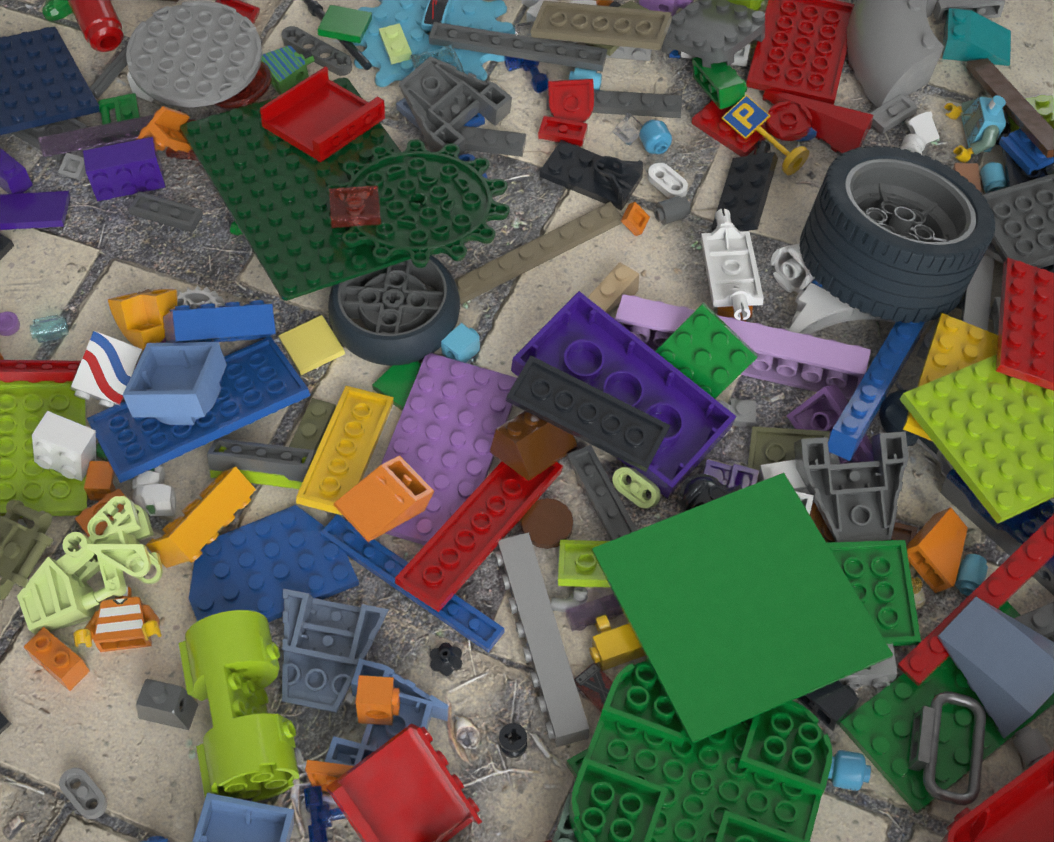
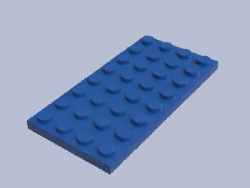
(252, 387)

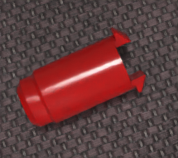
(98, 23)

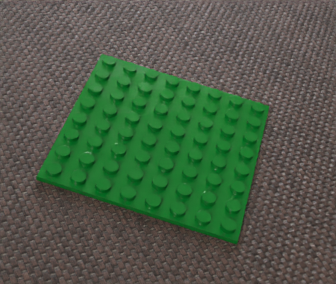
(740, 606)

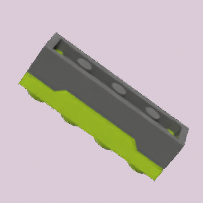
(261, 462)

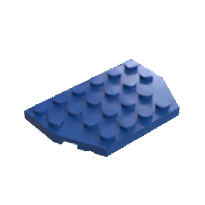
(264, 557)

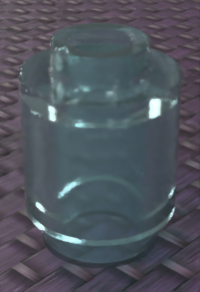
(49, 328)

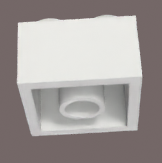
(64, 446)

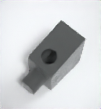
(161, 702)

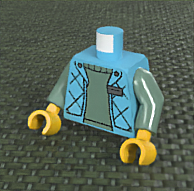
(982, 123)

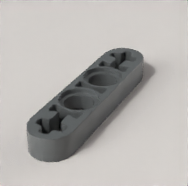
(320, 47)

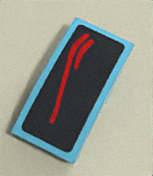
(436, 12)

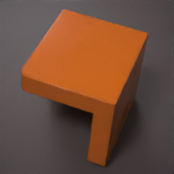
(99, 480)

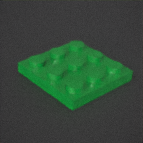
(707, 351)

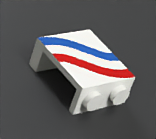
(105, 370)

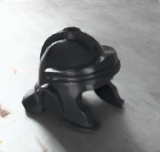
(701, 490)

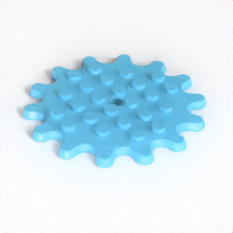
(409, 14)

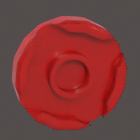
(789, 121)

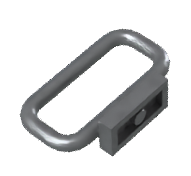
(925, 746)

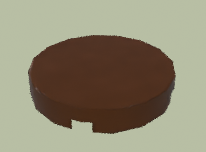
(547, 523)

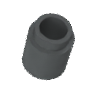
(672, 210)

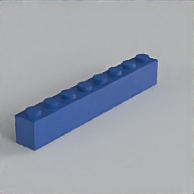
(874, 389)

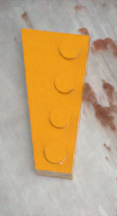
(203, 519)

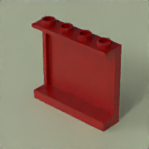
(320, 115)
(404, 793)

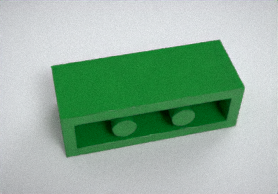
(719, 82)

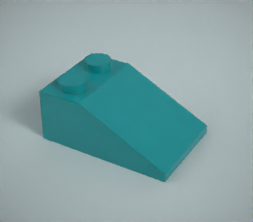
(974, 37)

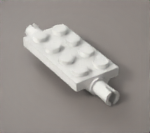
(731, 267)

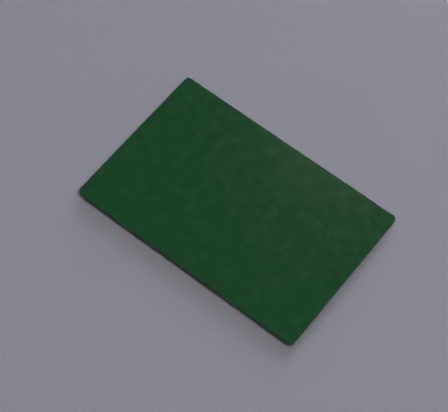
(282, 197)

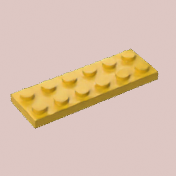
(345, 448)

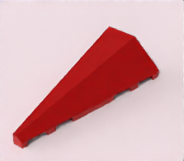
(834, 124)

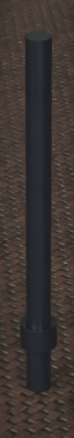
(317, 10)

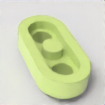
(637, 488)

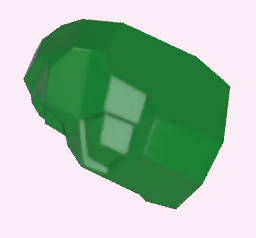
(56, 9)

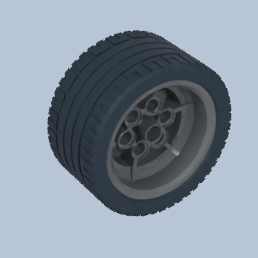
(896, 233)

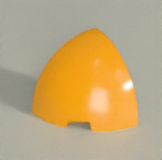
(142, 315)

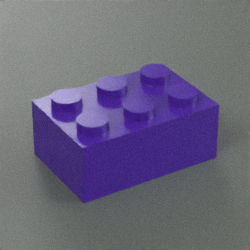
(124, 168)

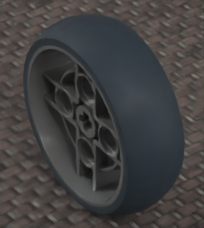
(397, 310)

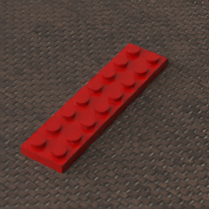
(472, 534)

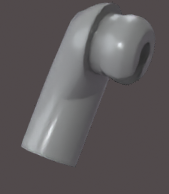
(577, 598)

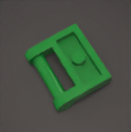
(125, 108)

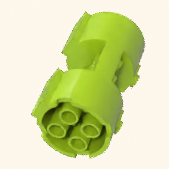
(248, 749)

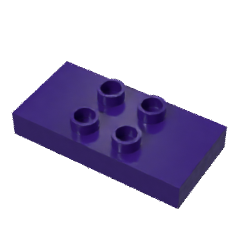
(612, 359)

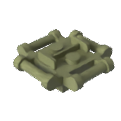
(21, 545)

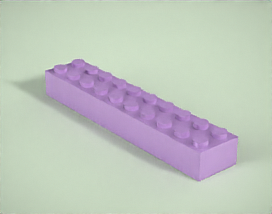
(782, 354)

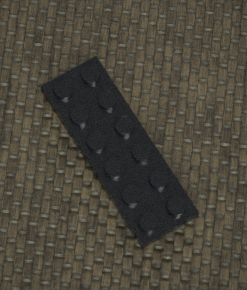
(588, 413)

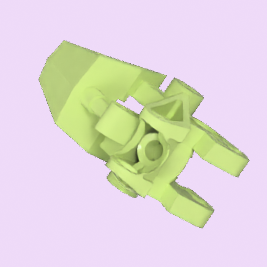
(59, 589)

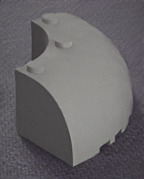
(892, 47)

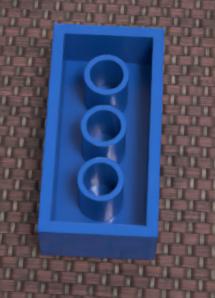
(219, 324)

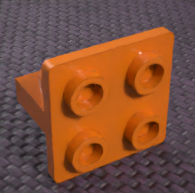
(166, 130)

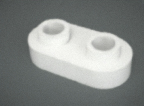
(669, 182)

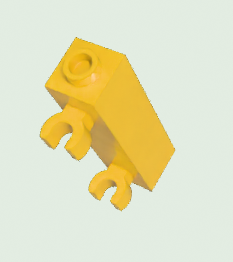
(615, 645)

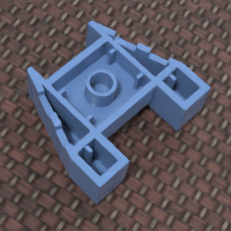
(415, 708)

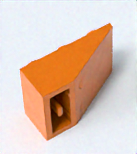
(385, 499)

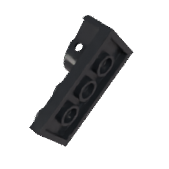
(593, 175)

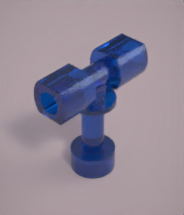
(539, 81)
(320, 813)

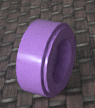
(8, 323)

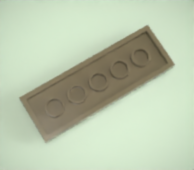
(601, 25)

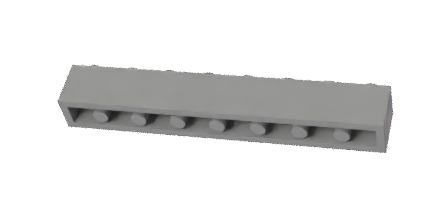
(543, 641)

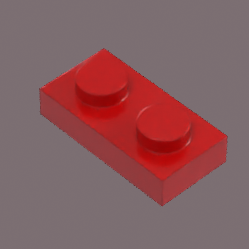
(560, 129)

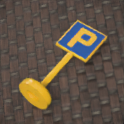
(748, 117)

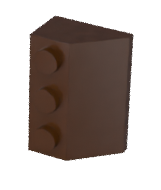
(531, 444)

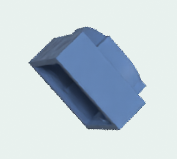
(176, 381)
(242, 821)

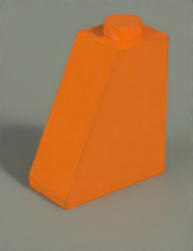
(938, 549)

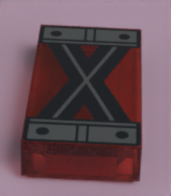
(594, 685)

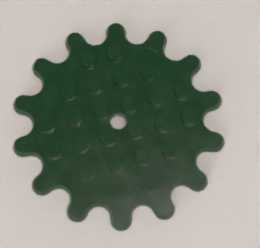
(452, 196)

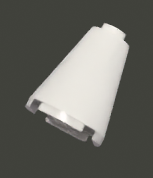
(791, 269)

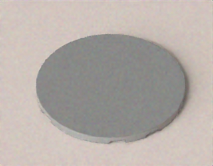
(194, 54)

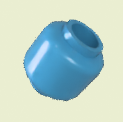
(655, 137)
(849, 770)

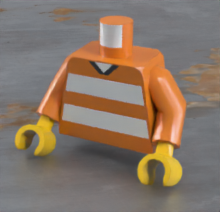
(120, 625)

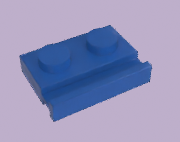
(1024, 152)

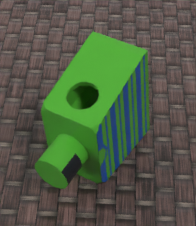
(287, 67)

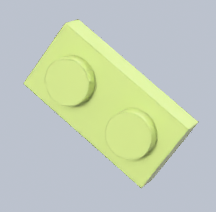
(395, 43)

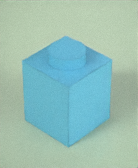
(461, 344)

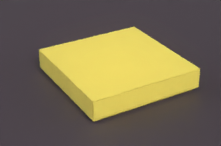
(311, 345)

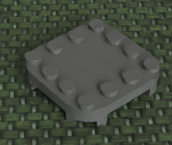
(714, 30)

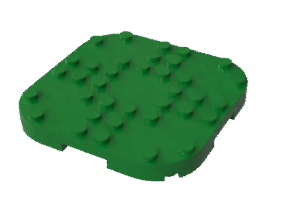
(734, 786)

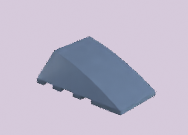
(324, 648)
(1002, 661)

